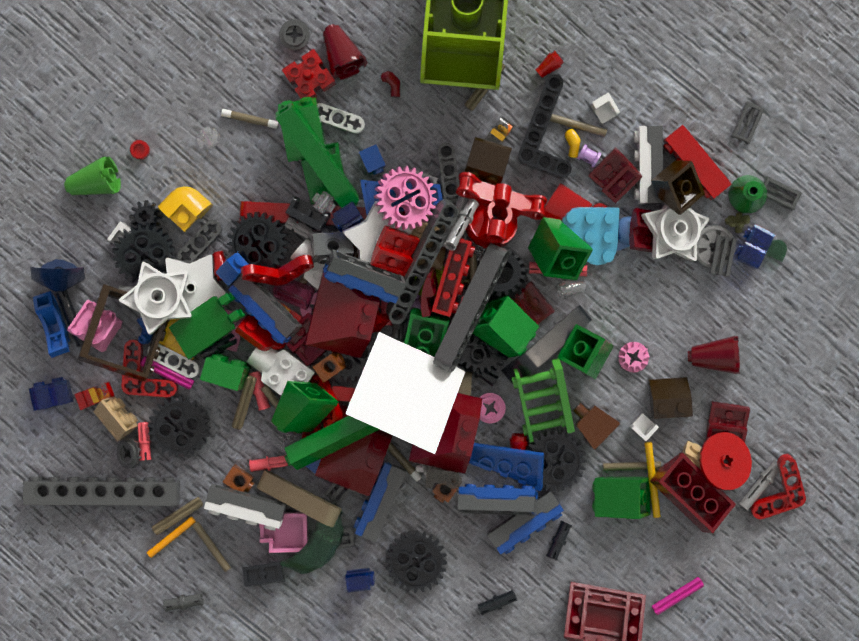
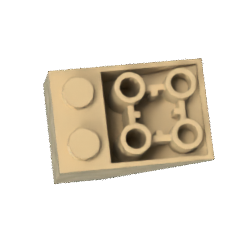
(115, 417)

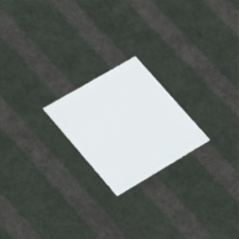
(405, 393)

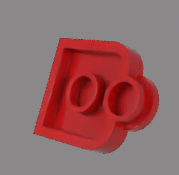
(256, 335)

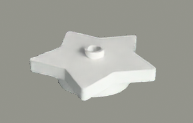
(367, 232)
(675, 232)
(201, 276)
(154, 283)

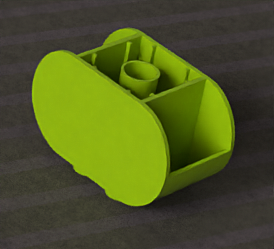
(463, 43)

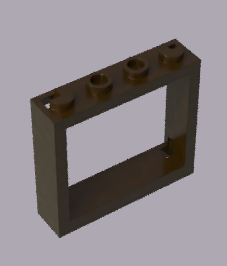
(159, 334)

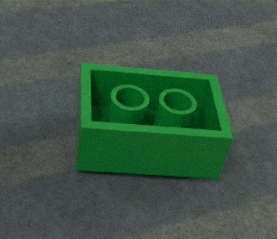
(426, 332)
(224, 372)

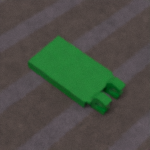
(206, 326)

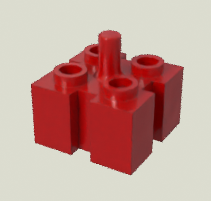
(309, 75)

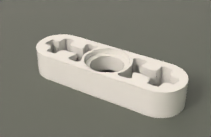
(353, 118)
(183, 371)

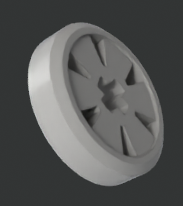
(707, 236)

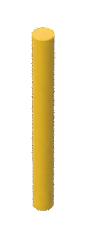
(651, 472)

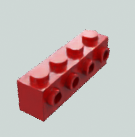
(686, 148)
(451, 279)

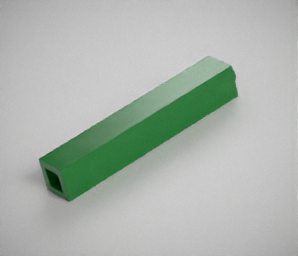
(316, 155)
(327, 441)

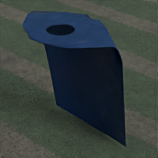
(58, 279)

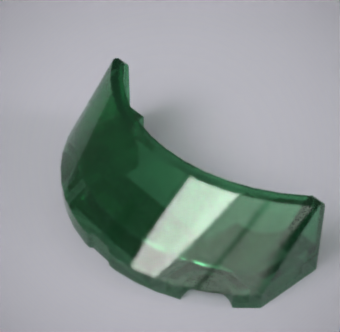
(318, 549)

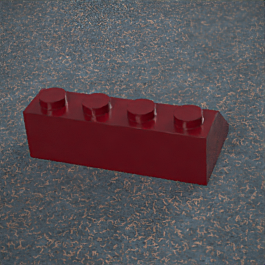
(692, 494)

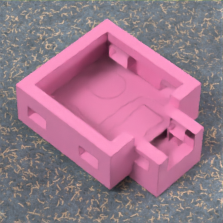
(290, 536)

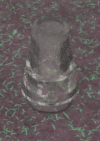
(570, 288)

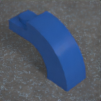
(53, 323)

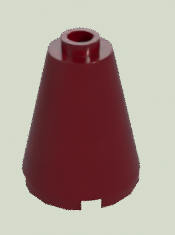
(342, 53)
(717, 355)

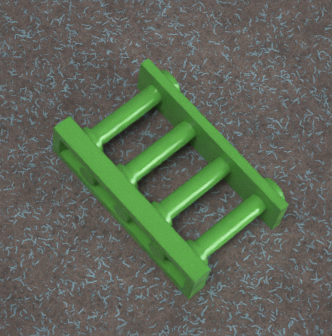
(562, 404)

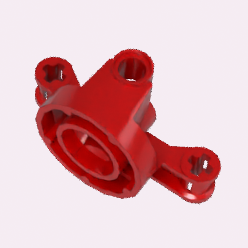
(503, 203)

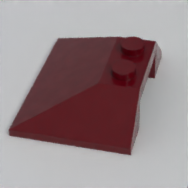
(342, 319)
(457, 438)
(357, 463)
(603, 614)

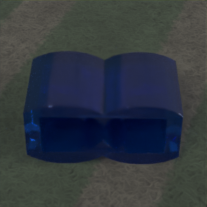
(347, 217)
(754, 246)
(51, 394)
(359, 580)

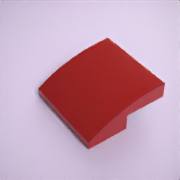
(563, 201)
(394, 250)

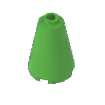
(94, 179)

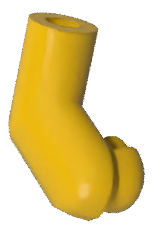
(573, 141)

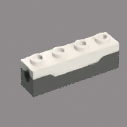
(649, 162)
(245, 506)

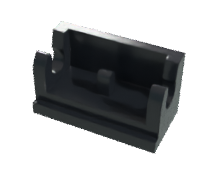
(307, 215)
(263, 574)

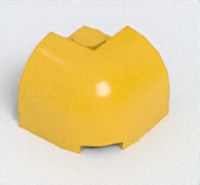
(185, 206)

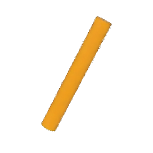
(172, 536)

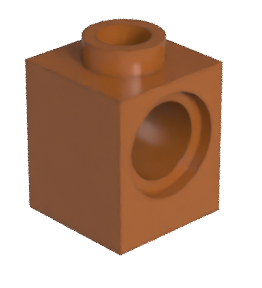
(322, 369)
(237, 471)
(442, 496)

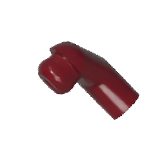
(393, 81)

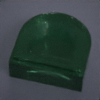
(777, 250)

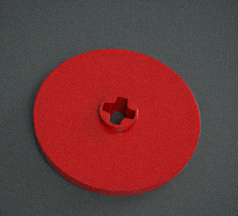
(722, 447)

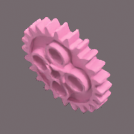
(397, 182)

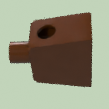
(594, 424)

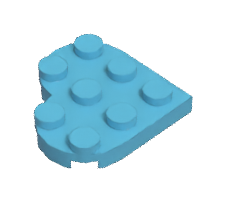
(597, 228)

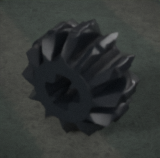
(150, 209)

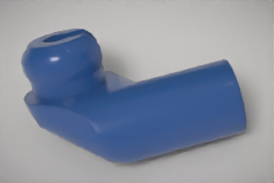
(144, 338)

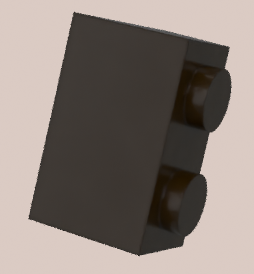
(488, 161)
(678, 186)
(670, 398)

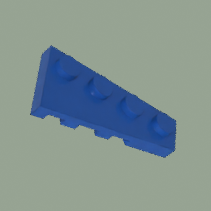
(369, 192)
(510, 462)

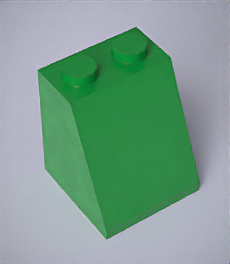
(309, 110)
(313, 182)
(558, 250)
(505, 327)
(585, 351)
(302, 407)
(621, 497)

